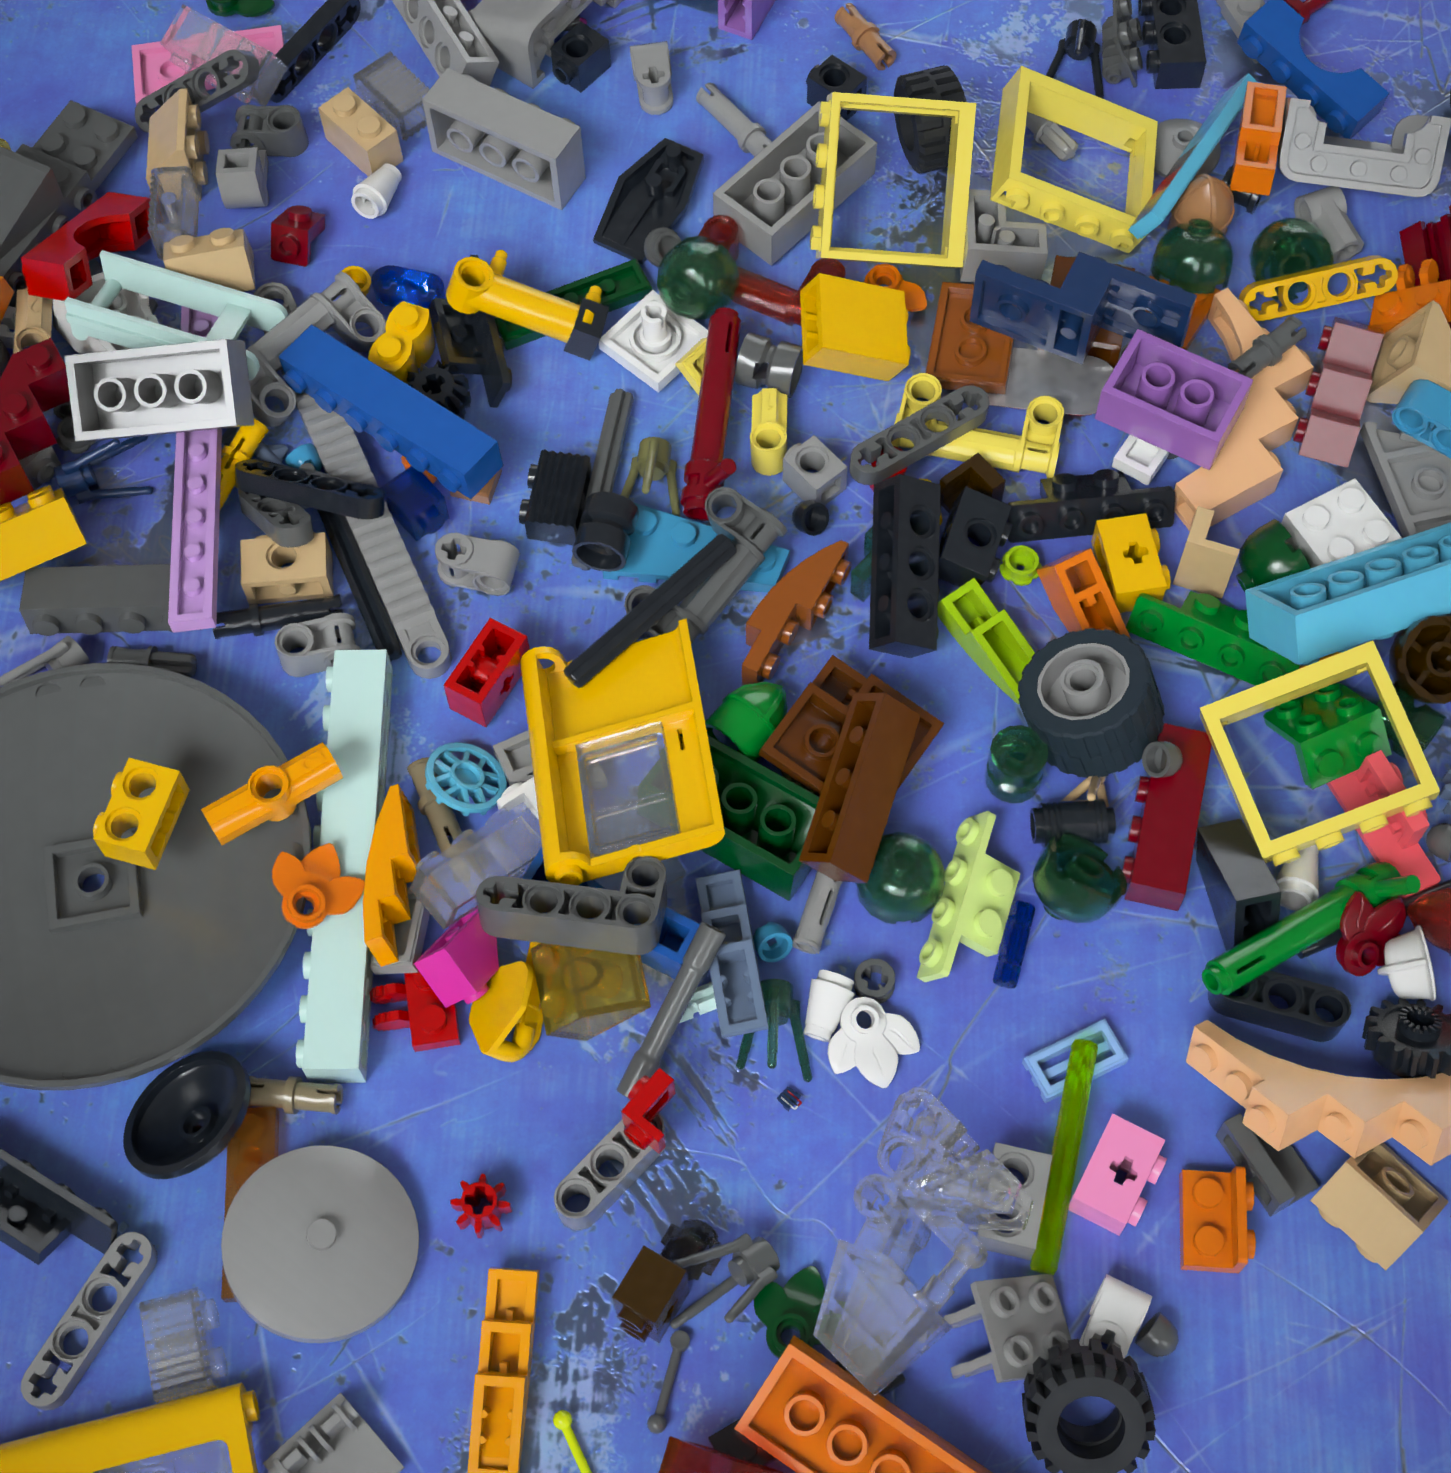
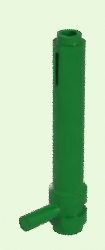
(1303, 927)

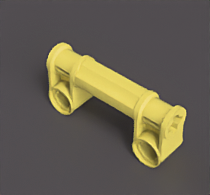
(1033, 451)

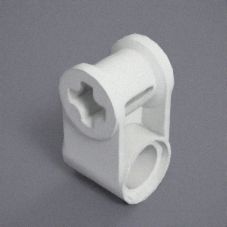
(1116, 1314)

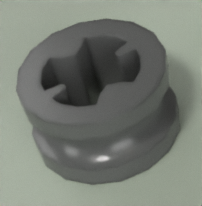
(887, 977)

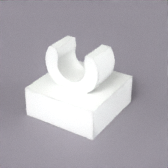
(1139, 459)

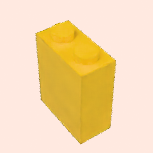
(854, 327)

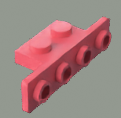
(1399, 839)

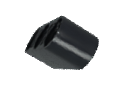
(1301, 998)

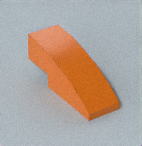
(1258, 138)

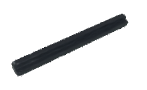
(361, 583)
(650, 611)

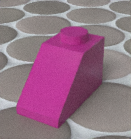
(460, 961)

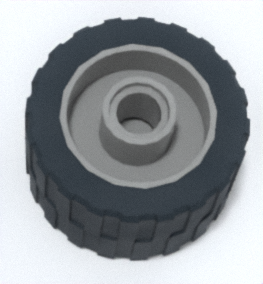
(1092, 702)

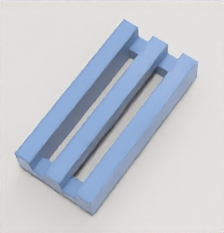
(1041, 1078)

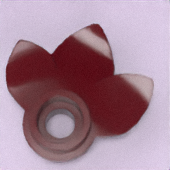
(1367, 931)

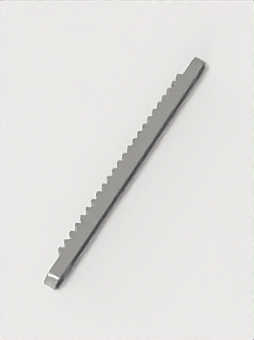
(376, 538)

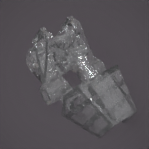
(871, 1309)

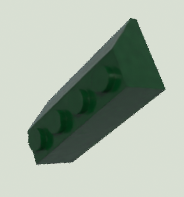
(762, 821)

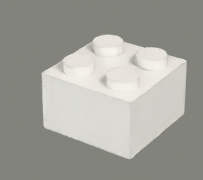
(1338, 525)

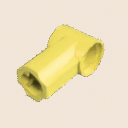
(768, 431)

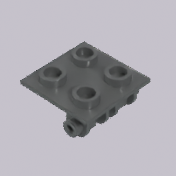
(1120, 50)

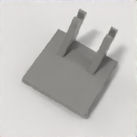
(1021, 1324)

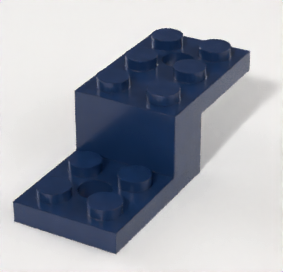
(1090, 299)

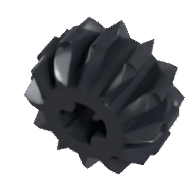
(442, 386)

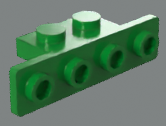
(1208, 634)

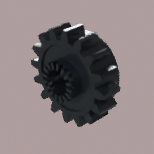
(1409, 1038)

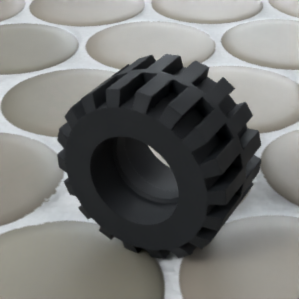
(927, 138)
(1079, 1374)

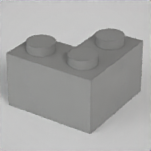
(999, 241)

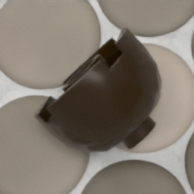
(1423, 660)

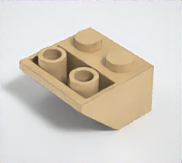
(177, 139)

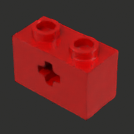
(486, 672)

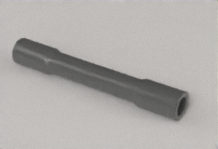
(695, 964)

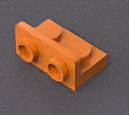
(1215, 1220)

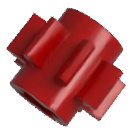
(471, 1198)

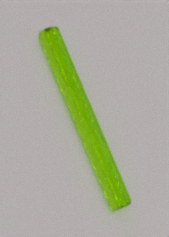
(1065, 1155)

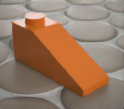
(1081, 593)

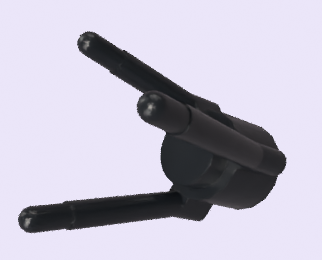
(1079, 45)

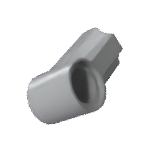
(1328, 212)

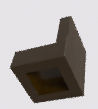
(974, 474)

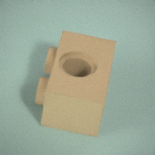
(303, 580)

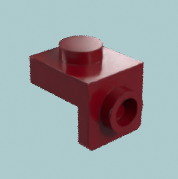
(293, 235)

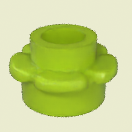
(1022, 556)

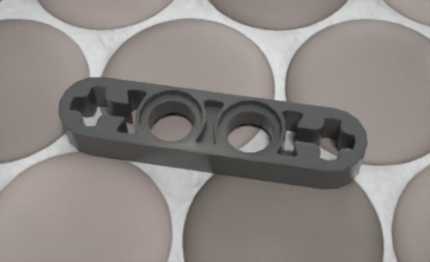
(195, 83)
(916, 431)

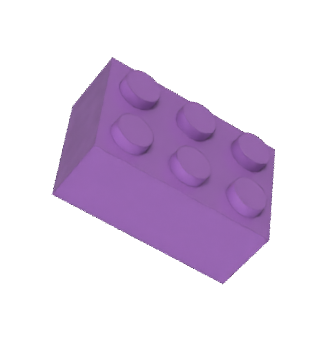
(1173, 399)

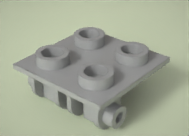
(334, 1443)

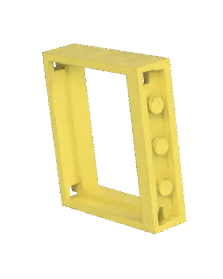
(1087, 115)
(956, 187)
(1297, 684)

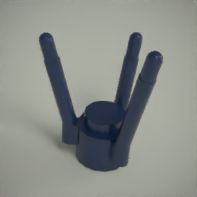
(78, 475)

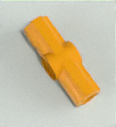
(247, 806)

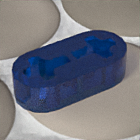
(409, 286)

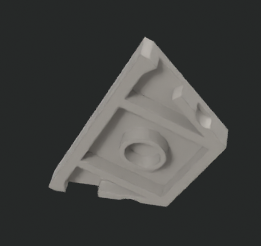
(1412, 477)

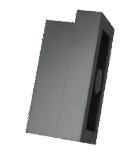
(1276, 1175)

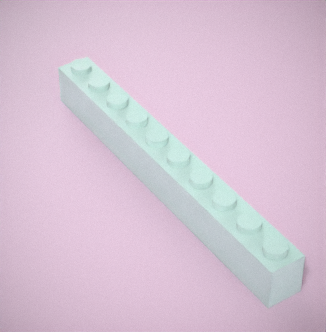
(339, 960)

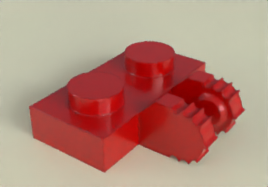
(428, 1019)

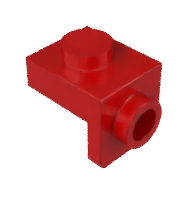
(645, 1103)

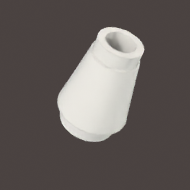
(375, 192)
(1299, 880)
(826, 1002)

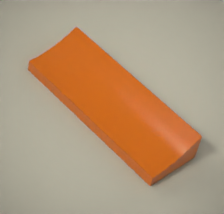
(829, 1423)

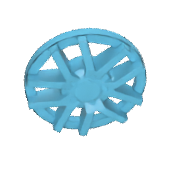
(464, 778)

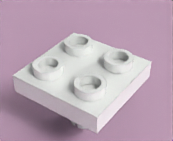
(651, 341)

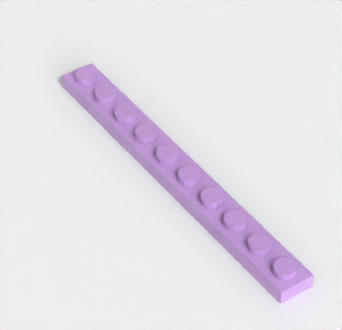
(195, 515)

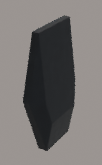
(649, 197)

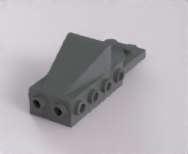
(54, 181)

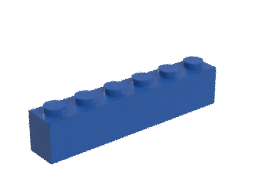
(391, 412)

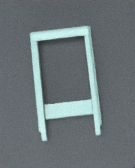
(230, 306)

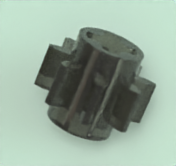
(688, 1239)

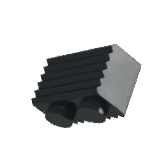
(556, 497)

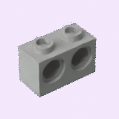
(1035, 1170)

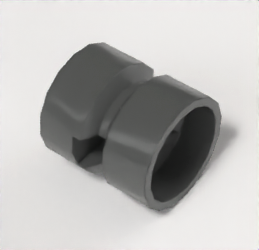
(769, 364)

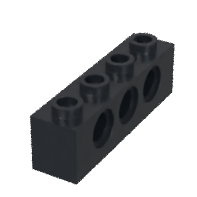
(1174, 42)
(905, 566)

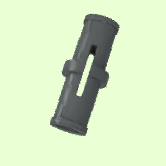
(1268, 349)

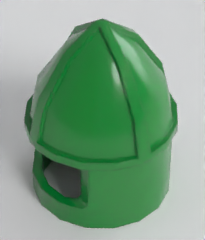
(749, 716)

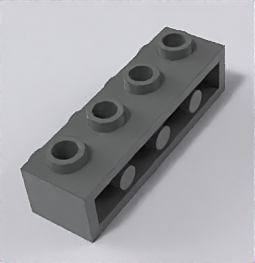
(96, 599)

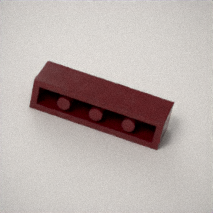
(1167, 824)

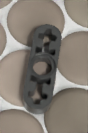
(280, 520)

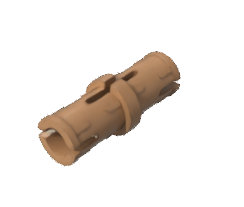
(865, 36)

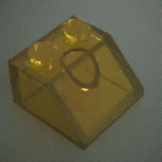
(587, 989)

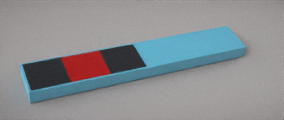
(1191, 160)

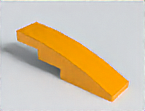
(388, 869)
(503, 1371)

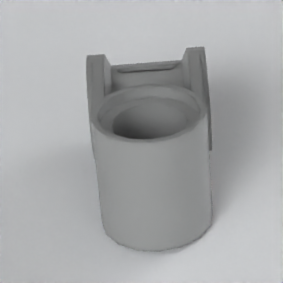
(653, 76)
(479, 566)
(319, 641)

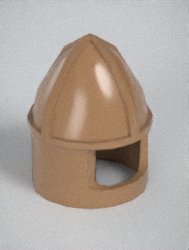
(1204, 199)

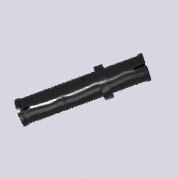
(273, 617)

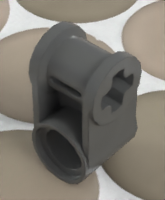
(270, 129)

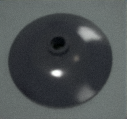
(187, 1115)

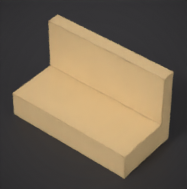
(1205, 563)

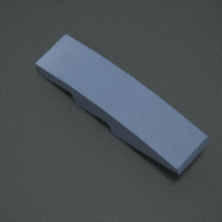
(735, 966)

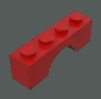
(61, 261)

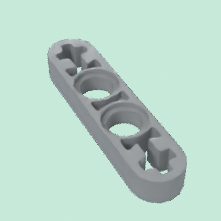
(83, 1316)

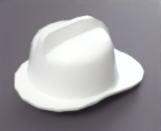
(1409, 966)

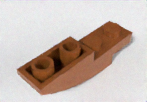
(792, 603)

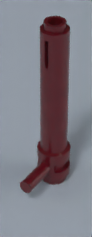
(707, 465)

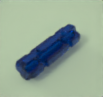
(1014, 944)

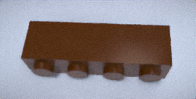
(860, 787)

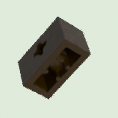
(650, 1295)

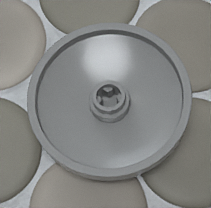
(320, 1244)

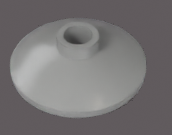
(1173, 139)

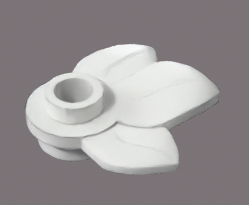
(873, 1048)

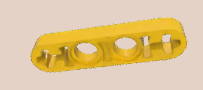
(1317, 282)

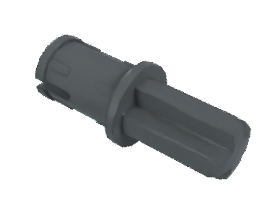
(175, 662)

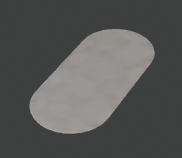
(1047, 374)

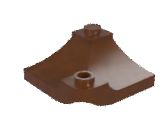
(811, 728)

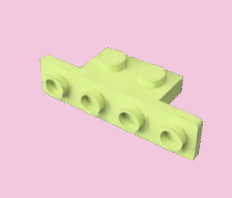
(973, 901)

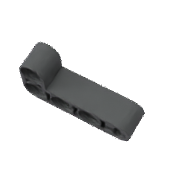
(516, 907)

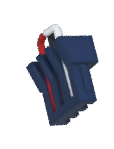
(789, 1098)

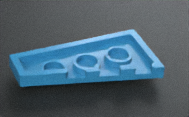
(668, 541)

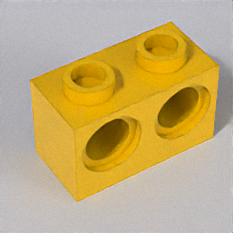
(152, 815)

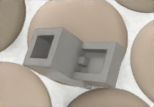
(242, 177)

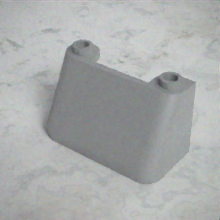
(525, 31)
(1403, 168)

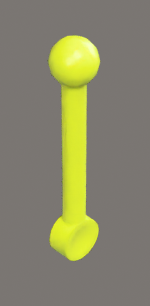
(562, 1420)

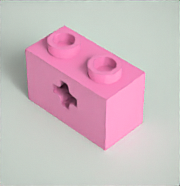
(1123, 1148)

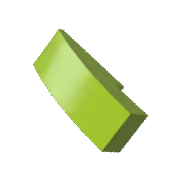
(986, 636)

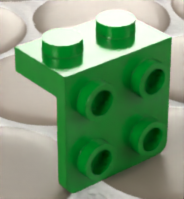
(1330, 732)

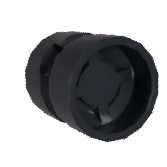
(605, 531)

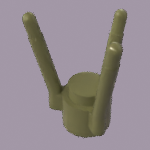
(652, 464)

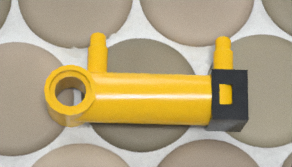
(484, 288)

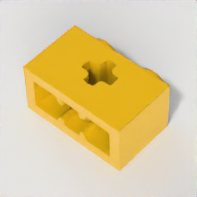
(1130, 559)

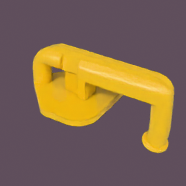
(509, 1001)

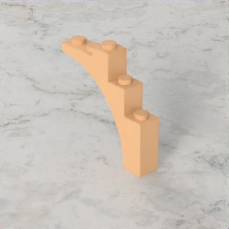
(1245, 465)
(1294, 1101)

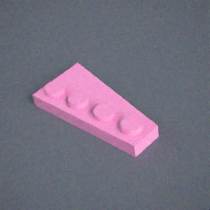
(155, 70)

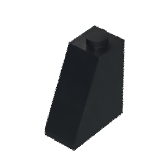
(1236, 881)

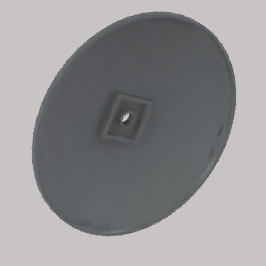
(153, 956)

